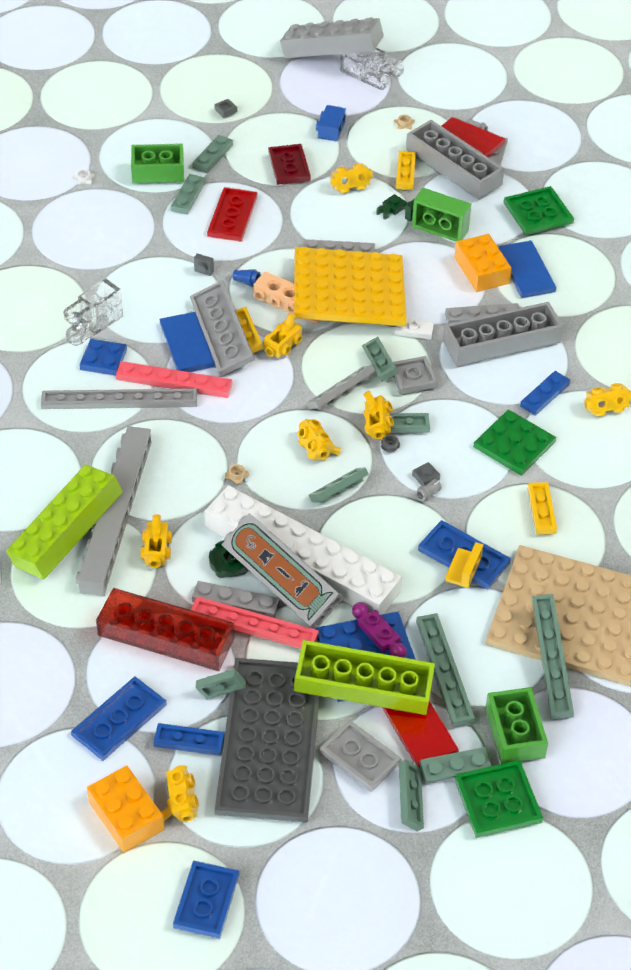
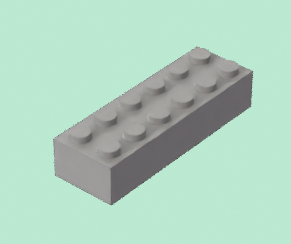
(332, 38)
(455, 159)
(502, 333)

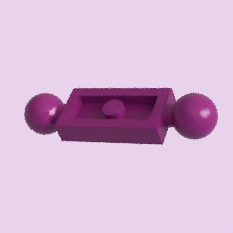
(378, 630)

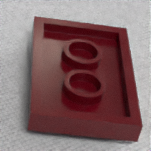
(289, 164)

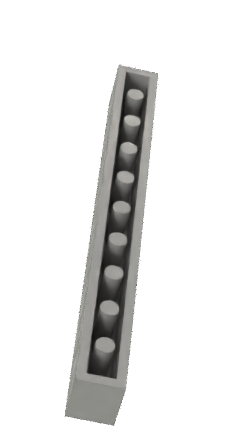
(110, 527)

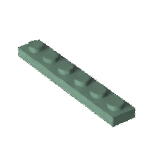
(552, 657)
(445, 670)

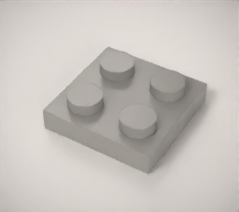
(414, 375)

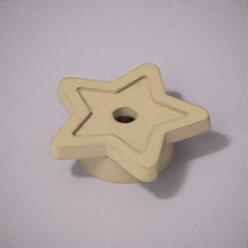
(404, 121)

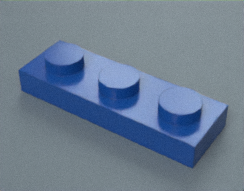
(545, 393)
(189, 739)

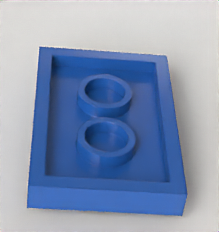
(206, 899)

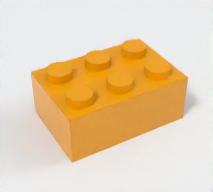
(482, 262)
(125, 808)

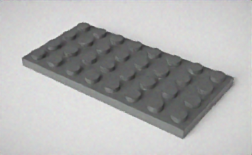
(268, 745)

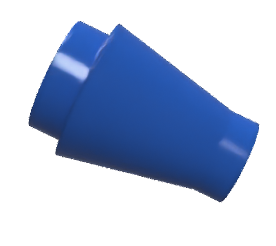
(246, 277)

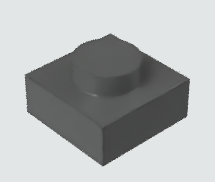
(225, 108)
(203, 264)
(425, 473)

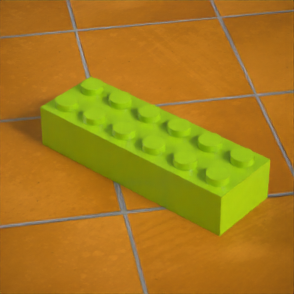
(64, 521)
(364, 677)

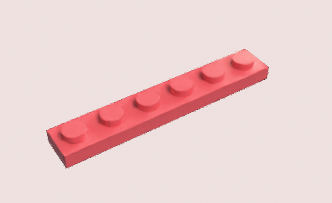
(174, 379)
(257, 624)

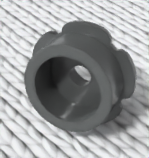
(390, 443)

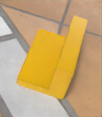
(464, 565)

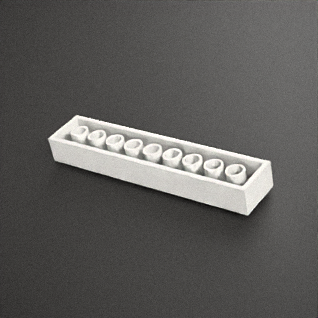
(344, 569)

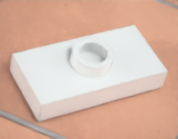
(415, 329)

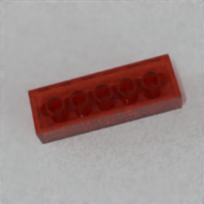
(165, 629)

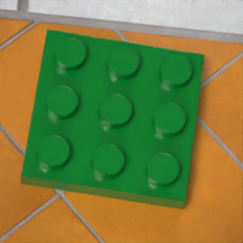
(538, 210)
(514, 442)
(498, 798)

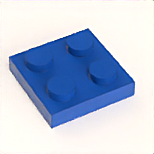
(103, 356)

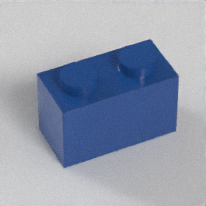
(331, 122)

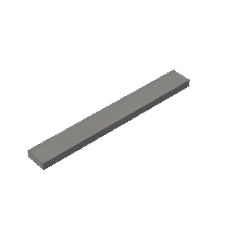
(118, 398)

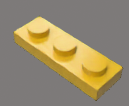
(405, 170)
(249, 329)
(542, 508)

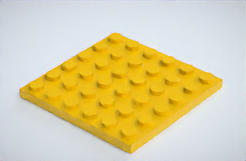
(349, 286)

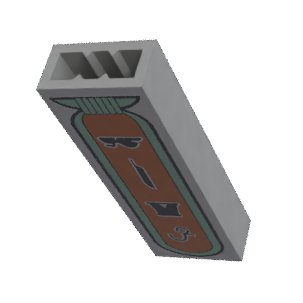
(282, 571)

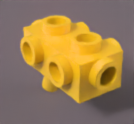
(356, 176)
(283, 337)
(614, 398)
(377, 416)
(316, 440)
(156, 541)
(182, 800)

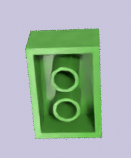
(157, 163)
(441, 215)
(516, 725)

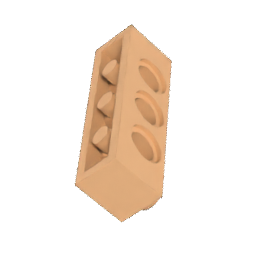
(276, 292)

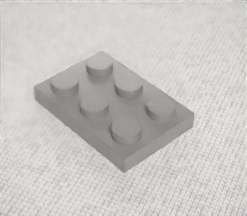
(360, 755)

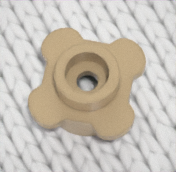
(236, 473)

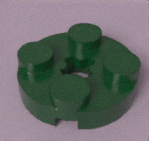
(224, 567)

